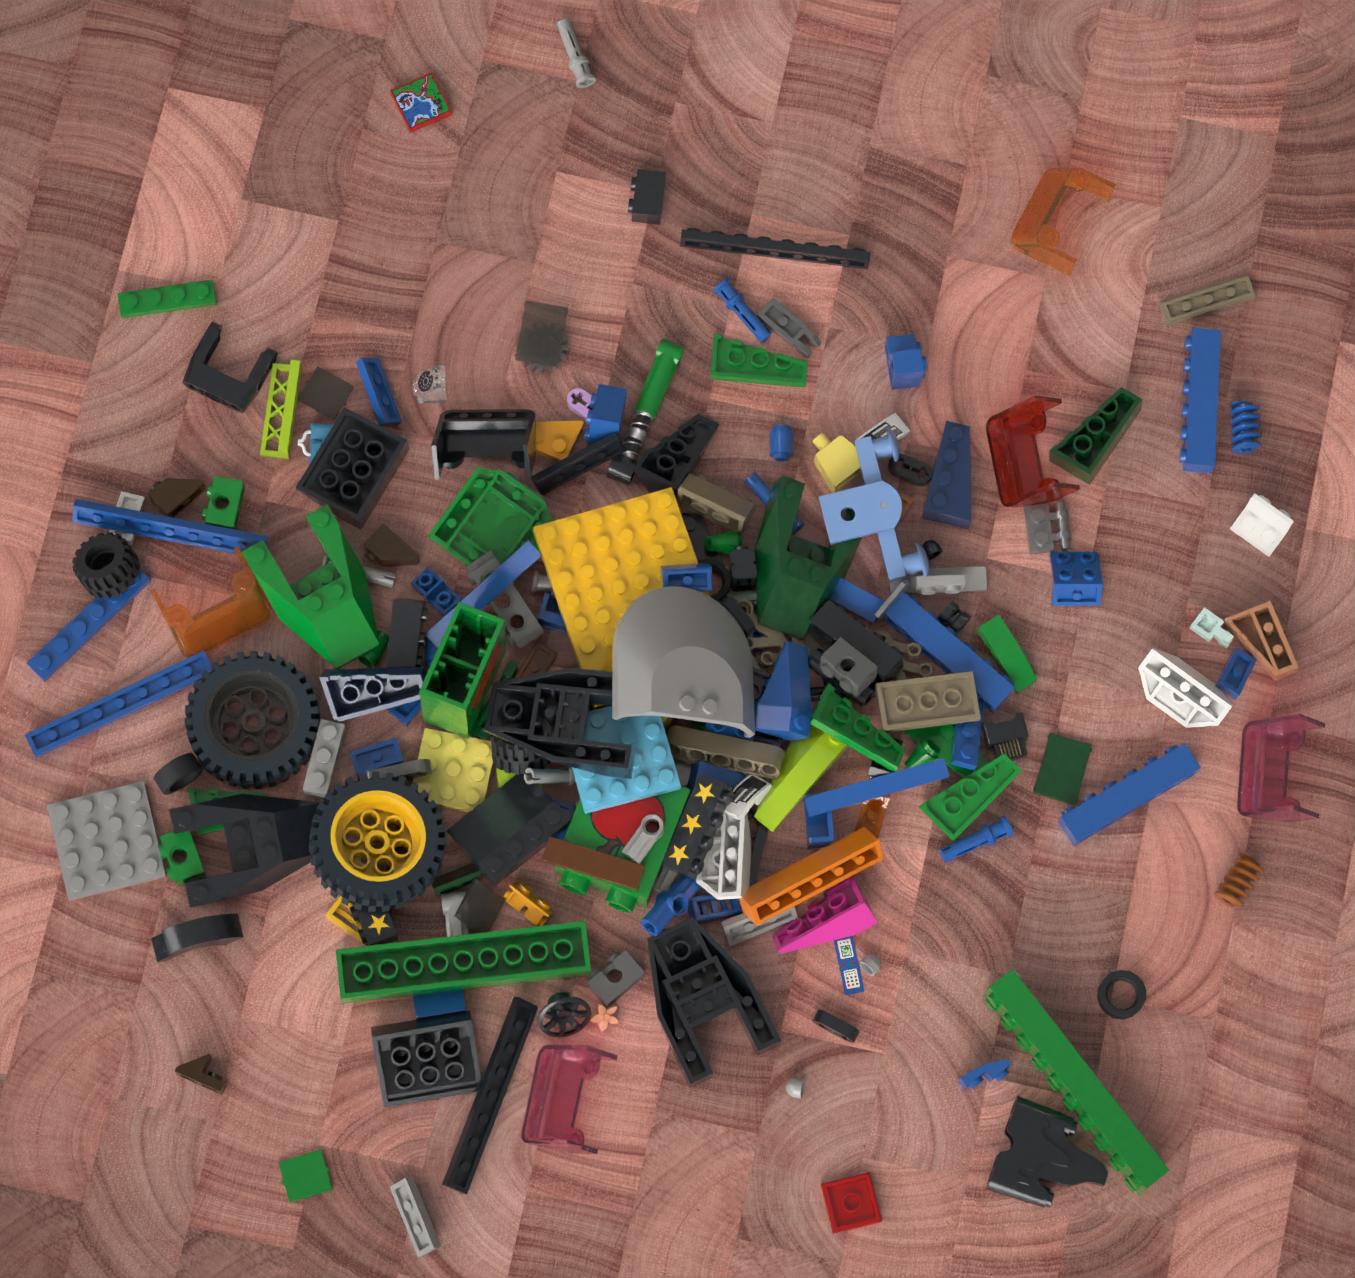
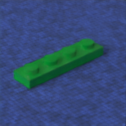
(167, 299)

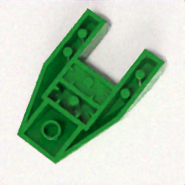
(328, 606)

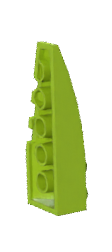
(801, 769)

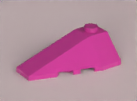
(834, 917)

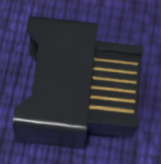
(1006, 737)

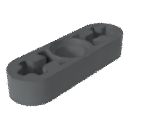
(409, 769)

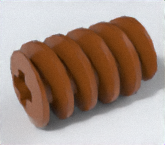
(1238, 880)

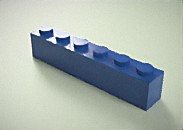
(1201, 400)
(947, 651)
(1129, 794)

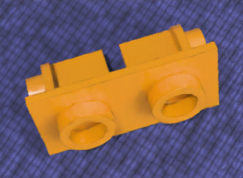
(521, 897)

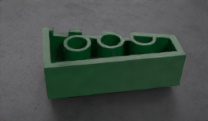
(1092, 442)

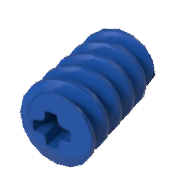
(1244, 427)

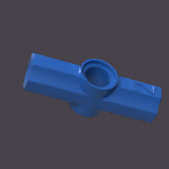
(670, 904)

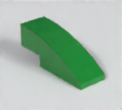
(1007, 653)

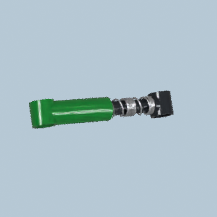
(647, 408)

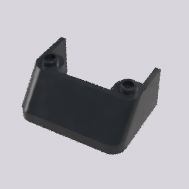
(485, 435)

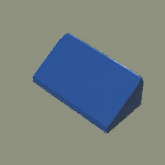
(688, 575)
(439, 1004)

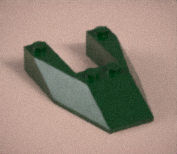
(792, 572)

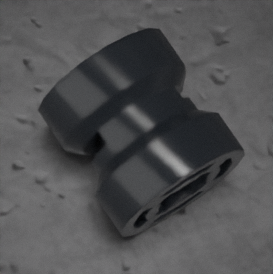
(955, 622)

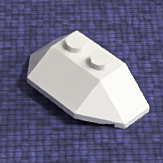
(1182, 691)
(729, 860)

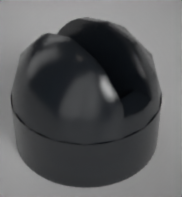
(932, 549)

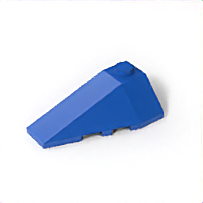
(786, 702)

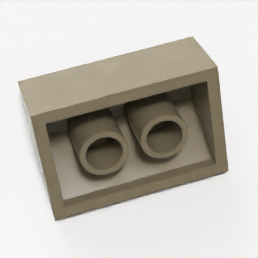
(715, 503)

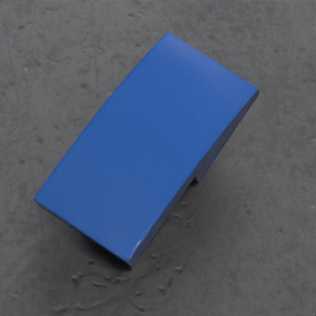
(435, 591)
(857, 600)
(993, 1070)

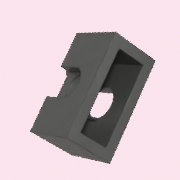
(842, 656)
(610, 992)

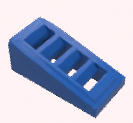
(693, 910)

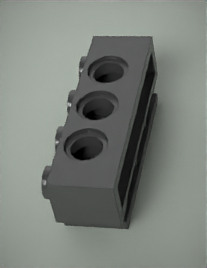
(530, 628)

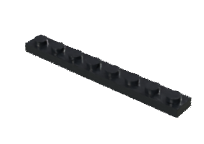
(782, 249)
(490, 1095)

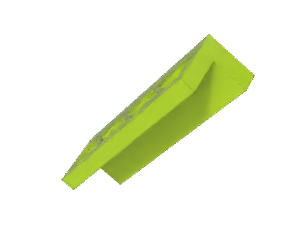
(289, 408)

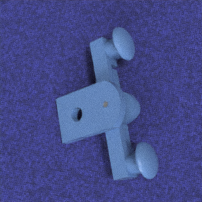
(875, 508)

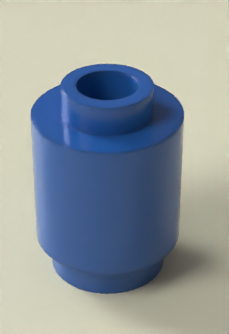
(781, 442)

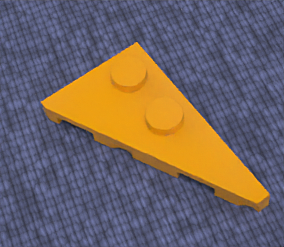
(557, 438)

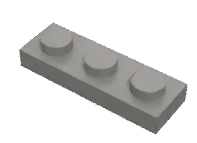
(742, 928)
(415, 1216)

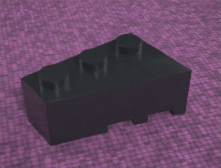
(406, 633)

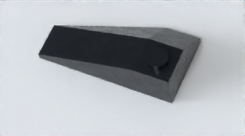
(675, 455)

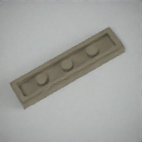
(1207, 300)

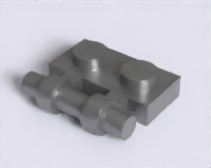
(1039, 528)

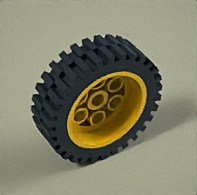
(387, 804)

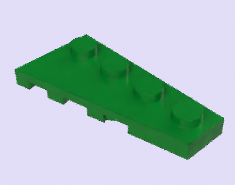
(748, 364)
(845, 724)
(943, 737)
(963, 801)

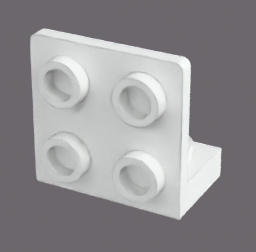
(1262, 524)

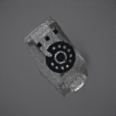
(431, 385)

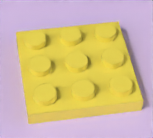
(458, 767)

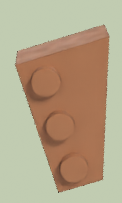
(1264, 639)

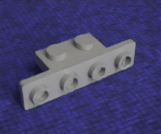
(945, 580)

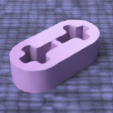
(579, 409)

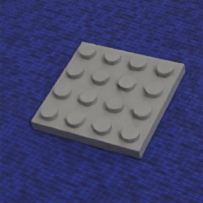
(106, 841)

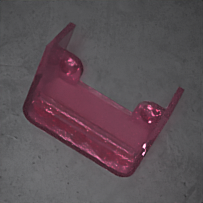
(1265, 768)
(556, 1096)

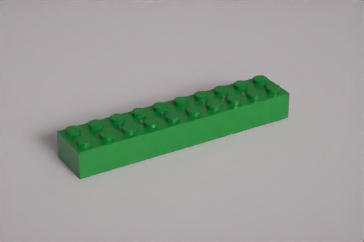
(463, 962)
(1075, 1082)

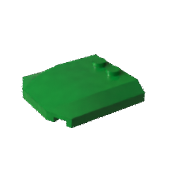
(490, 515)

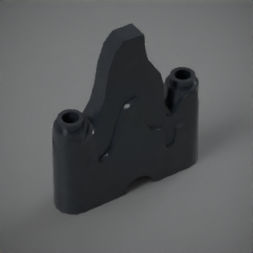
(1041, 1153)

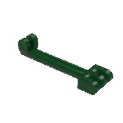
(478, 731)

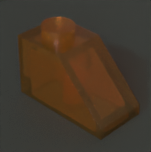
(873, 814)

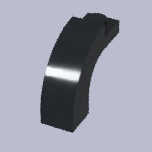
(197, 933)

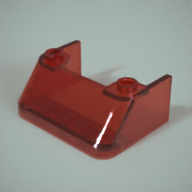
(1017, 457)

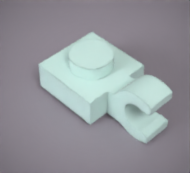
(1209, 626)

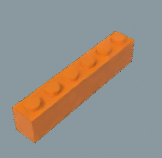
(811, 876)

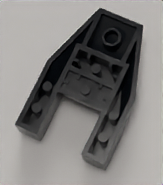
(550, 719)
(263, 838)
(696, 984)

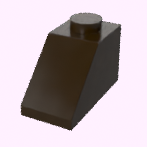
(175, 494)
(389, 549)

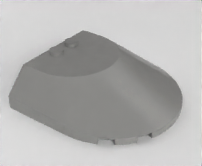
(682, 660)

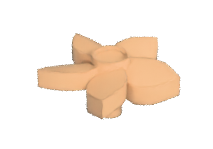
(604, 1016)

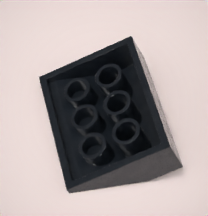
(353, 467)
(509, 828)
(426, 1058)

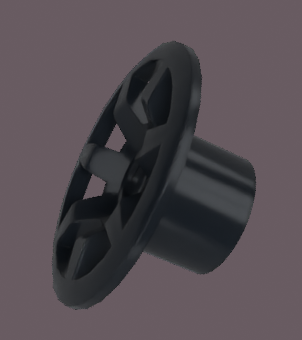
(562, 1010)

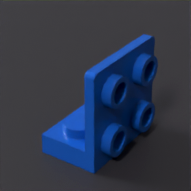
(1076, 579)

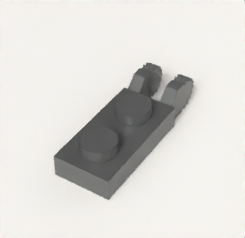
(788, 327)

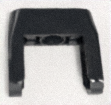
(220, 386)

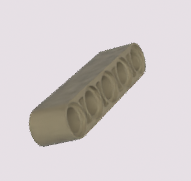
(725, 752)

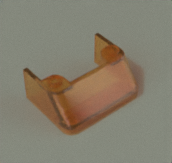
(1032, 233)
(220, 622)

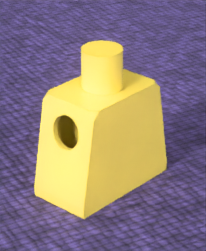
(836, 461)

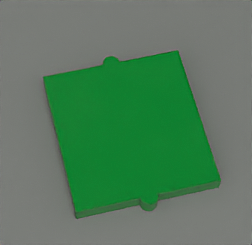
(305, 1176)

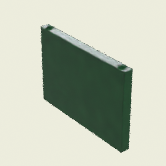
(1062, 769)

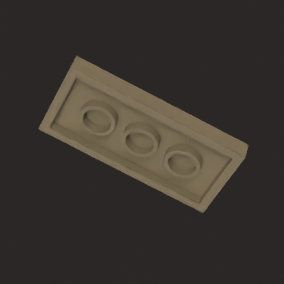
(927, 701)

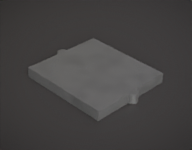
(902, 588)

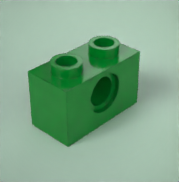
(224, 490)
(189, 869)

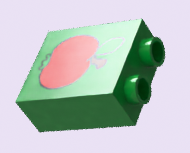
(463, 670)
(610, 832)

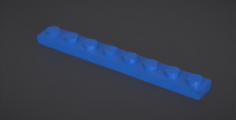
(163, 527)
(118, 704)

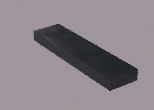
(578, 463)

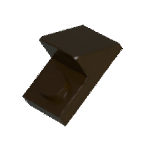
(195, 1072)

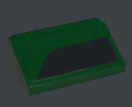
(455, 879)

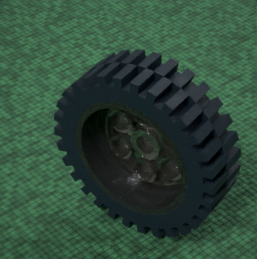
(238, 683)

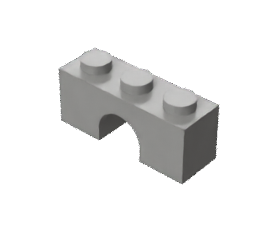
(323, 759)

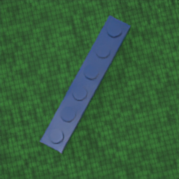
(82, 629)

